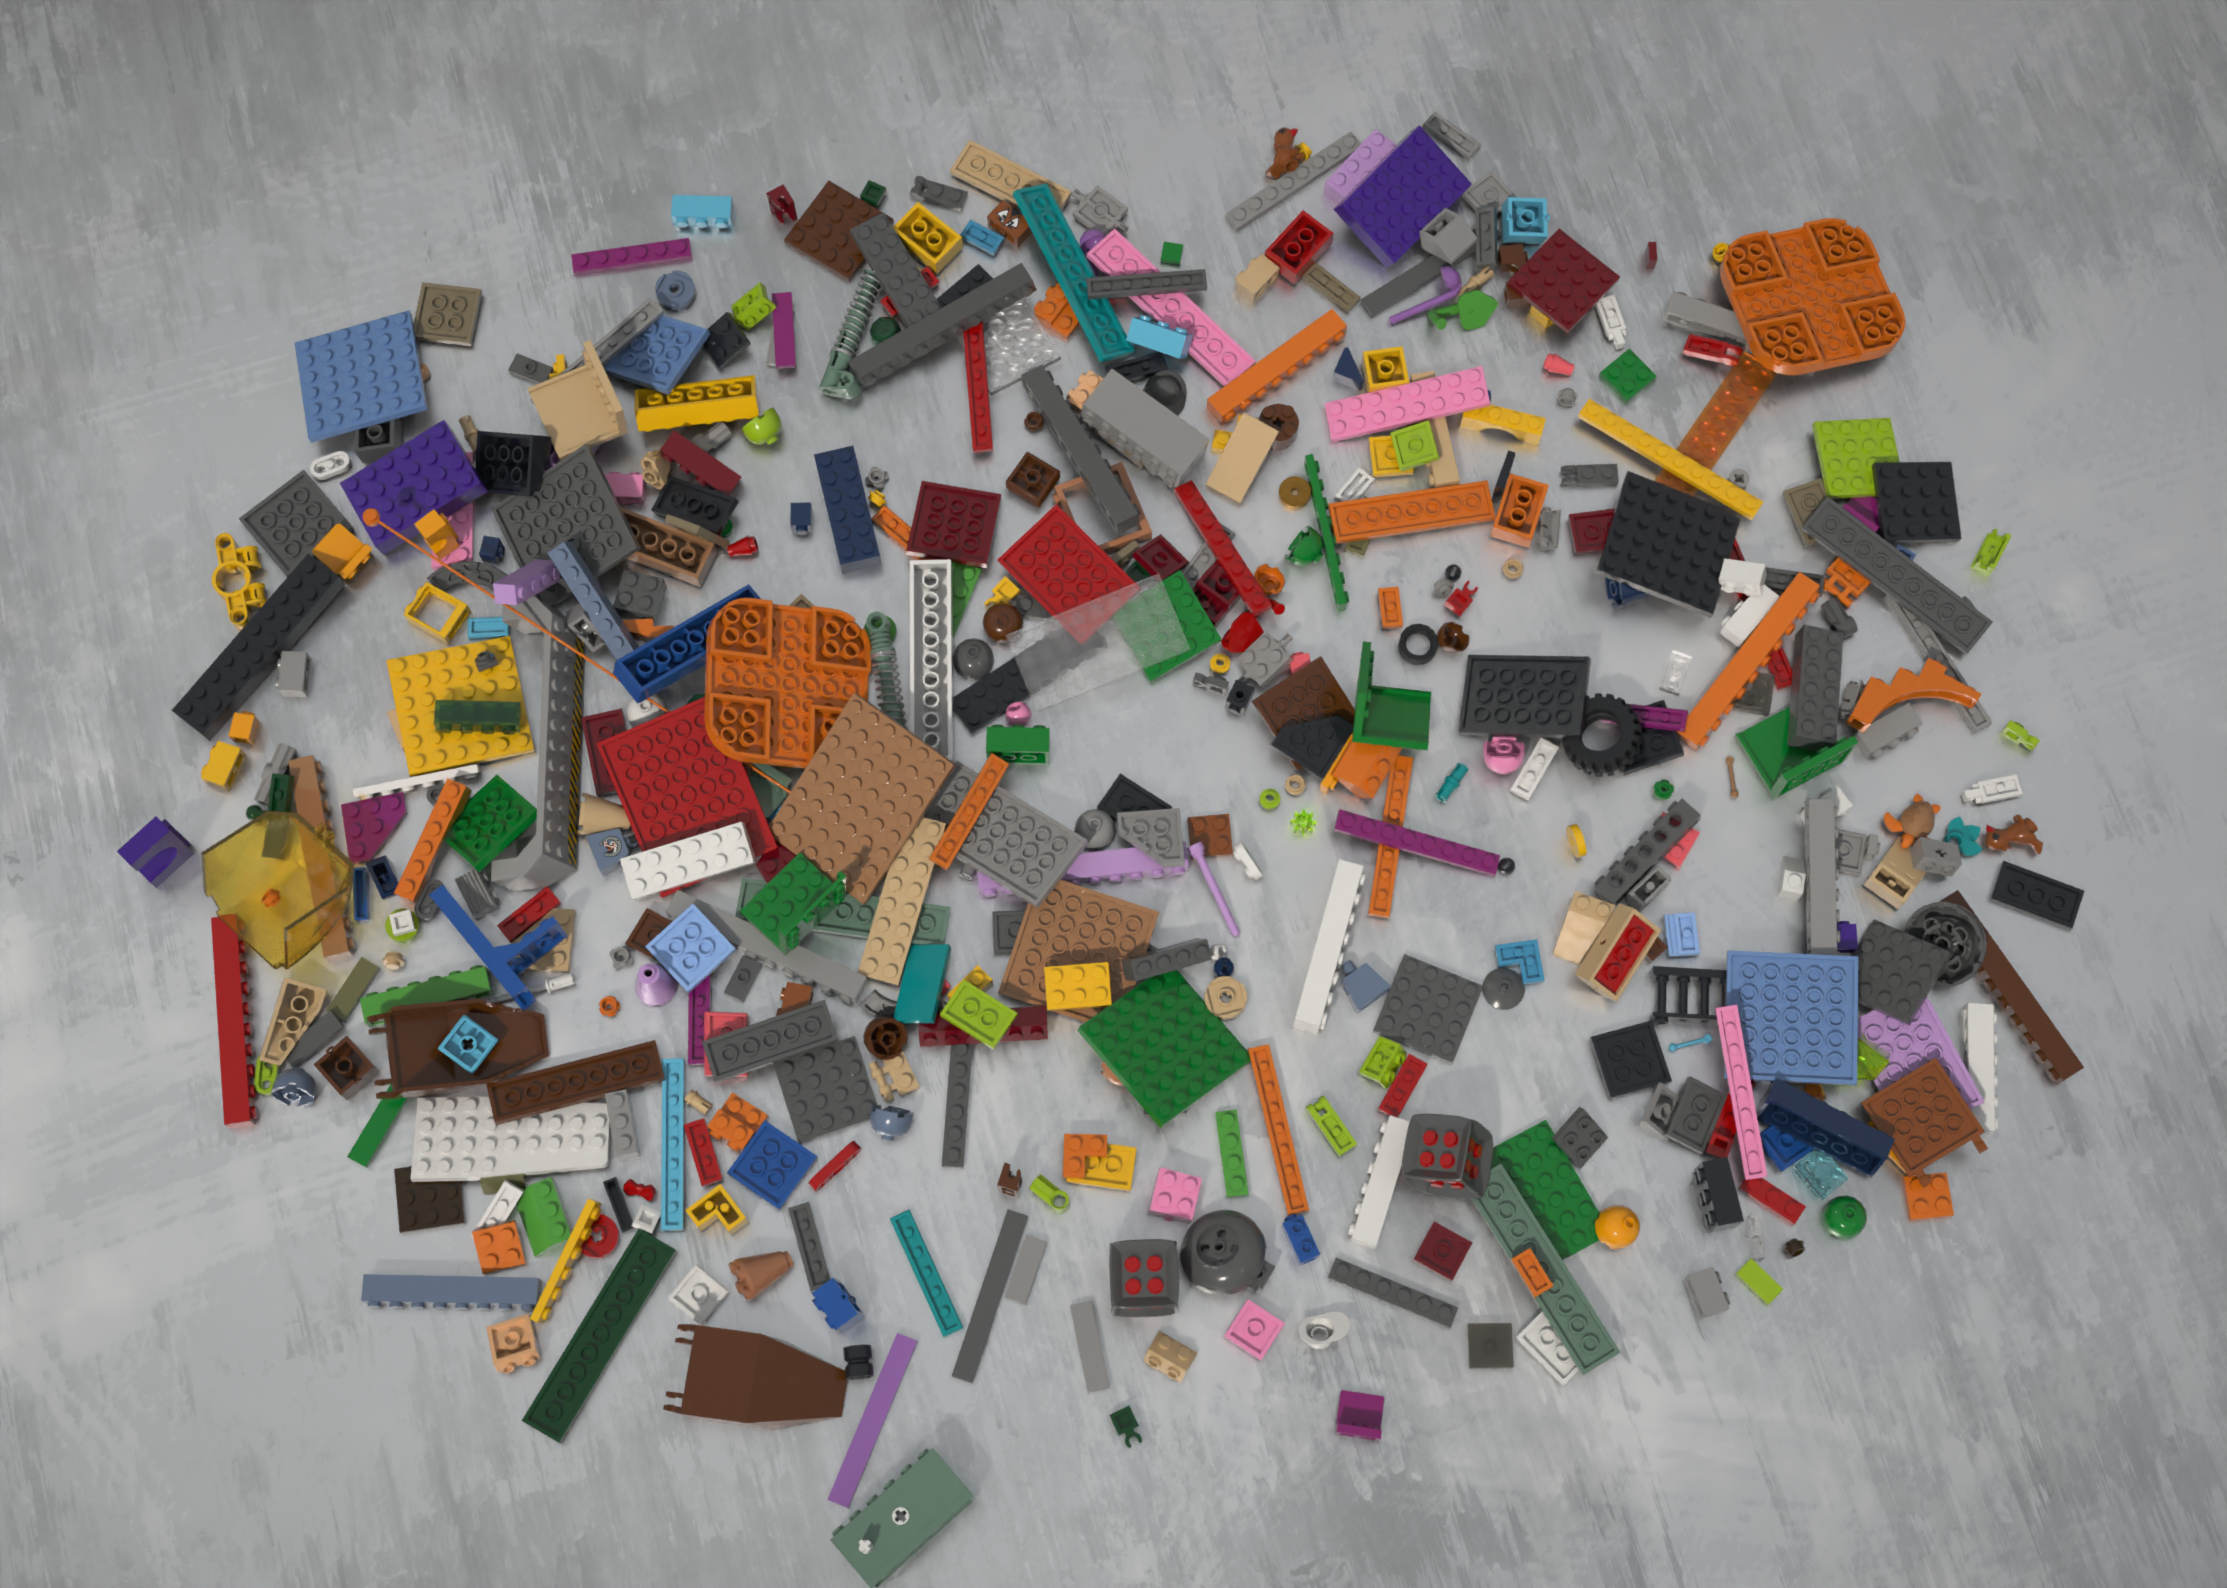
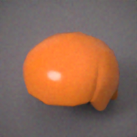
(1269, 579)

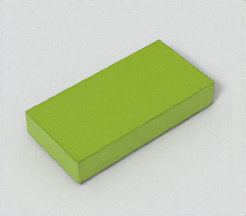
(1759, 1281)

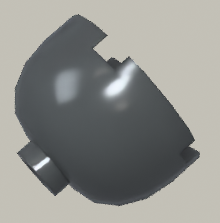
(973, 659)

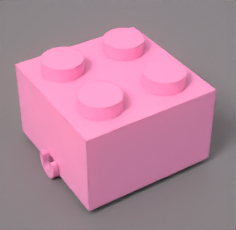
(1174, 1195)

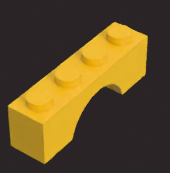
(1524, 426)

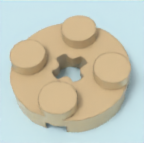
(1231, 987)

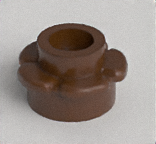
(1031, 417)

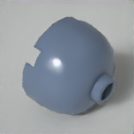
(294, 1086)
(890, 1121)

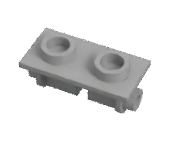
(1550, 529)
(1851, 693)

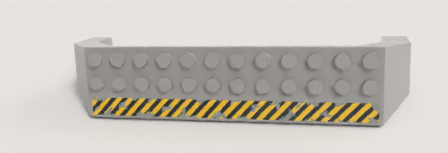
(555, 846)

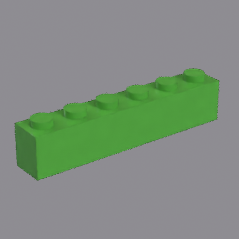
(457, 986)

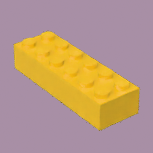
(697, 403)

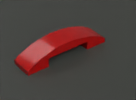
(1724, 1130)

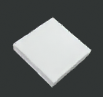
(698, 1295)

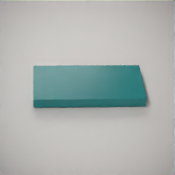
(922, 983)

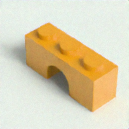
(437, 533)

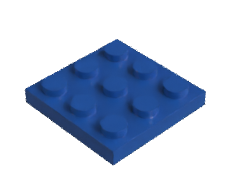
(772, 1165)

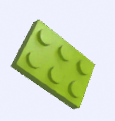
(978, 1014)

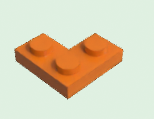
(1077, 1148)

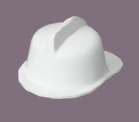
(1324, 1329)

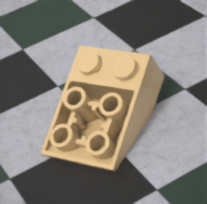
(1895, 876)

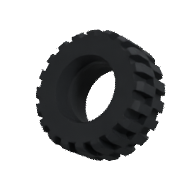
(1619, 754)

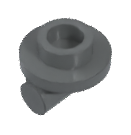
(485, 661)

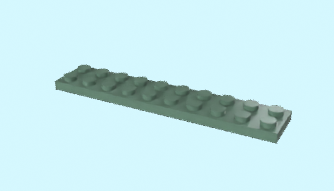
(856, 919)
(1564, 1303)

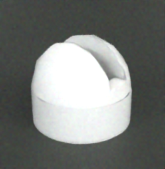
(1218, 951)

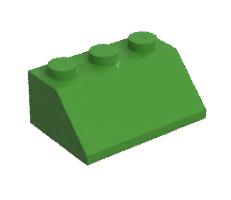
(544, 1217)

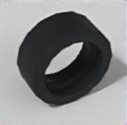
(1423, 630)

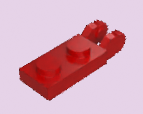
(1712, 350)

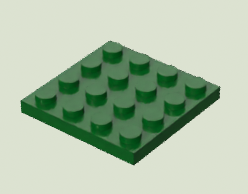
(1194, 623)
(490, 823)

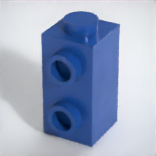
(1300, 1239)

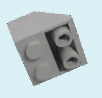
(1447, 236)

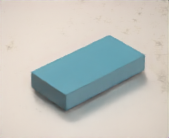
(487, 628)

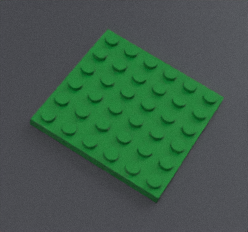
(1165, 1045)

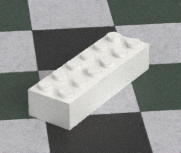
(688, 860)

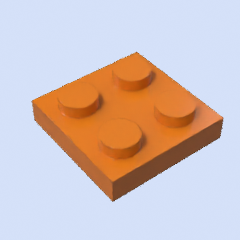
(1930, 1201)
(499, 1246)

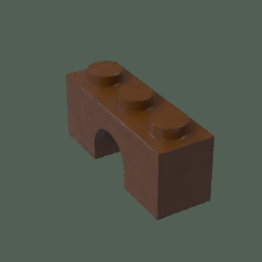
(1510, 260)

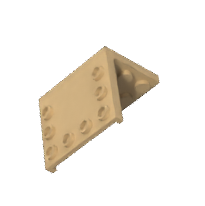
(579, 406)

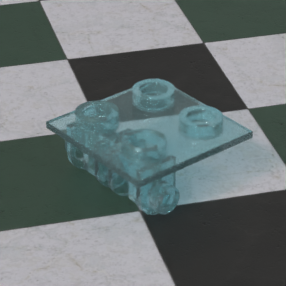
(1820, 1173)

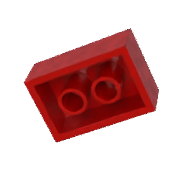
(1299, 246)

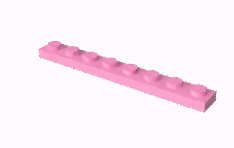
(1741, 1092)

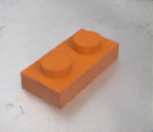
(1390, 608)
(1532, 1273)

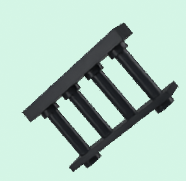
(1684, 977)

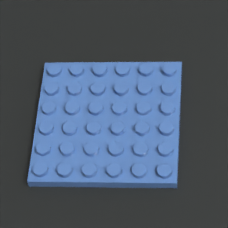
(360, 376)
(1796, 1015)

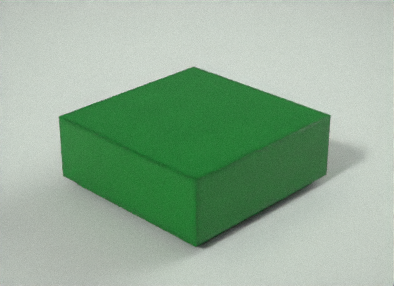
(1171, 253)

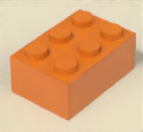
(1519, 510)

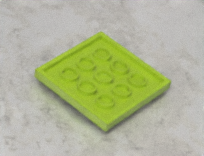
(1848, 452)

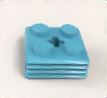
(466, 1030)

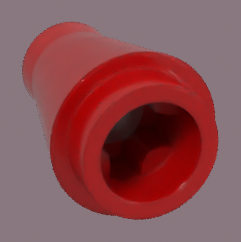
(744, 546)

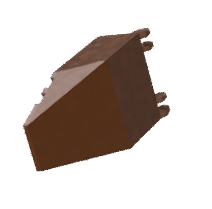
(419, 1029)
(756, 1381)

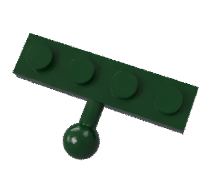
(279, 796)

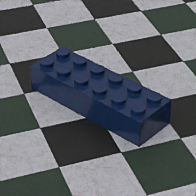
(847, 509)
(1824, 1128)

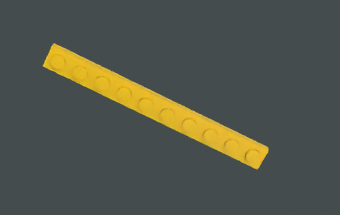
(1670, 459)

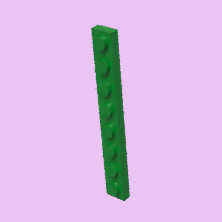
(1324, 524)

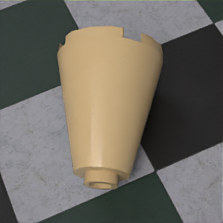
(601, 815)

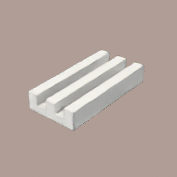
(1338, 496)

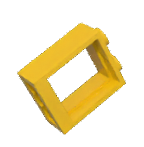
(453, 623)

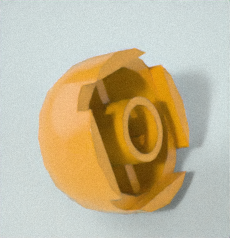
(1617, 1226)

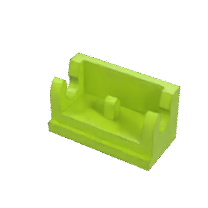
(1990, 552)

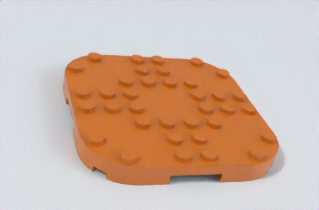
(1811, 297)
(780, 678)

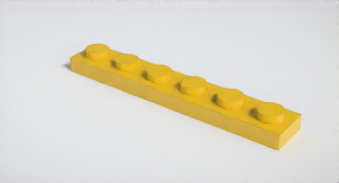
(563, 1267)

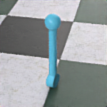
(1706, 1039)

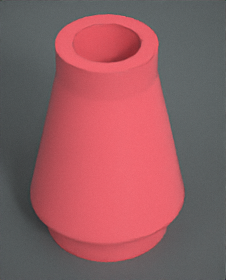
(1557, 364)

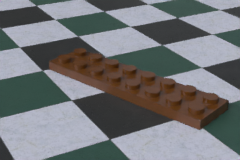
(575, 1082)

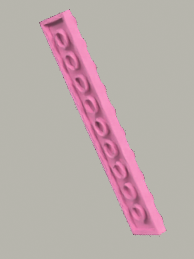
(1209, 344)

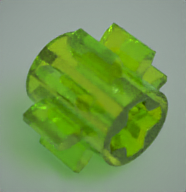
(1303, 817)

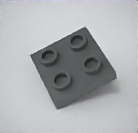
(1579, 1137)

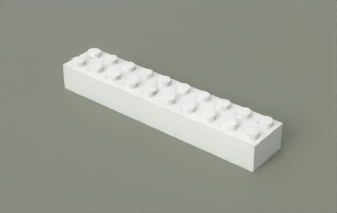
(932, 654)

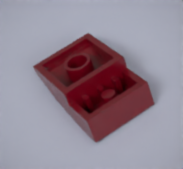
(1216, 593)

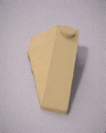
(292, 1014)

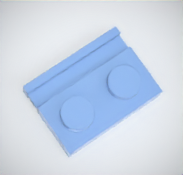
(1681, 934)

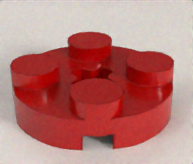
(609, 1242)

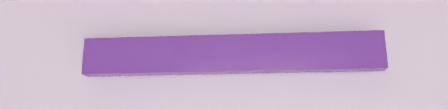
(872, 1420)

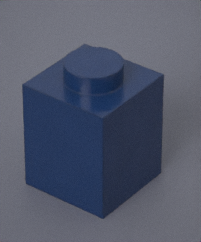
(801, 518)

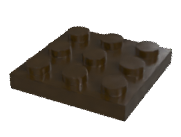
(428, 1204)

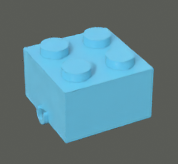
(1525, 220)

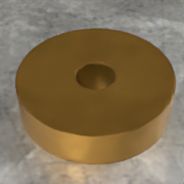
(1294, 484)

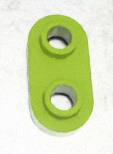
(265, 1074)

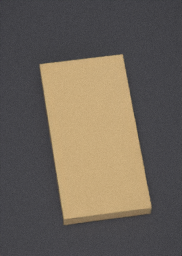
(1242, 457)

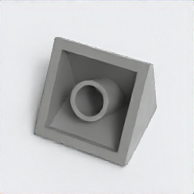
(1658, 1110)

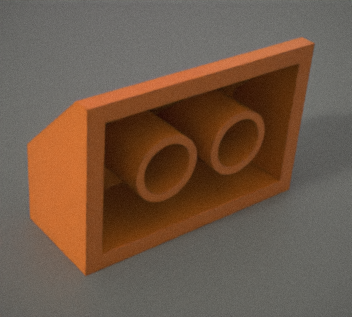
(1364, 767)

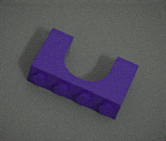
(156, 851)

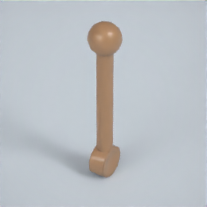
(1729, 761)

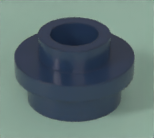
(1223, 967)

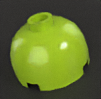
(763, 428)

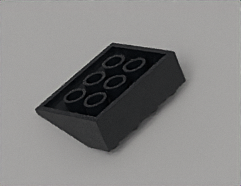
(511, 461)

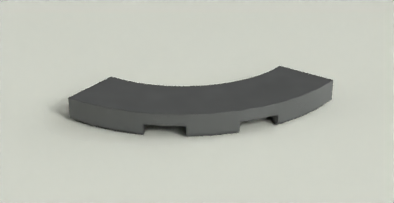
(475, 571)
(879, 1005)

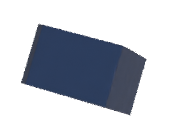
(1347, 371)
(383, 875)

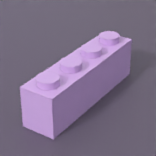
(526, 582)

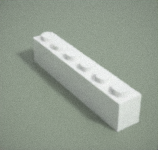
(1980, 1059)
(1381, 1184)

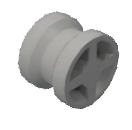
(1742, 482)

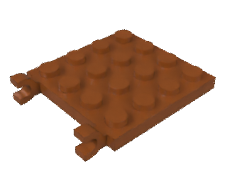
(1924, 1119)

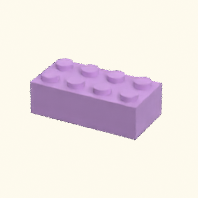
(1357, 166)

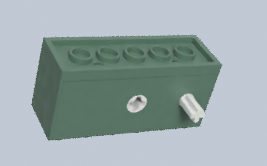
(880, 1542)

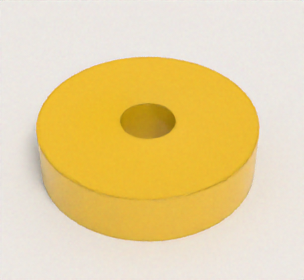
(1576, 840)

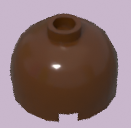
(1002, 620)
(885, 1037)

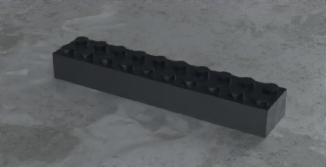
(258, 647)

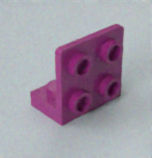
(1864, 510)
(1359, 1415)

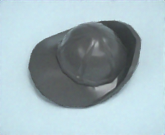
(1168, 389)

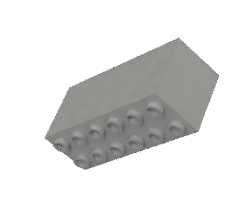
(1144, 429)

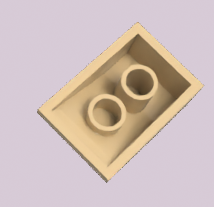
(1581, 927)

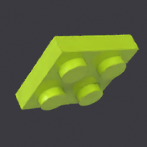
(1415, 445)

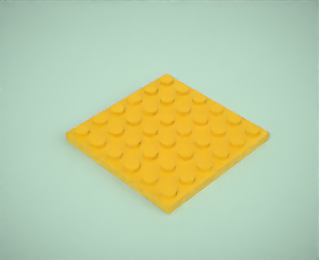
(453, 675)

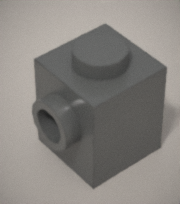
(1263, 1277)

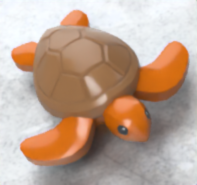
(1914, 821)

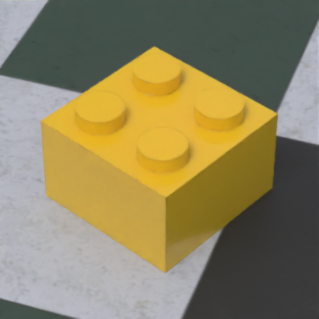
(1384, 368)

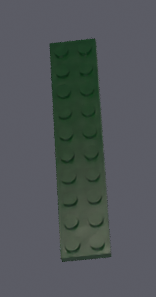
(599, 1336)

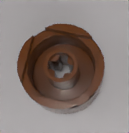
(1286, 419)

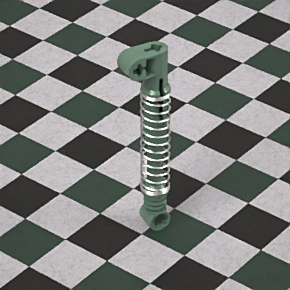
(848, 340)
(883, 653)

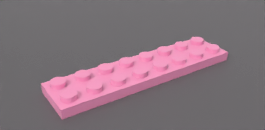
(1407, 404)

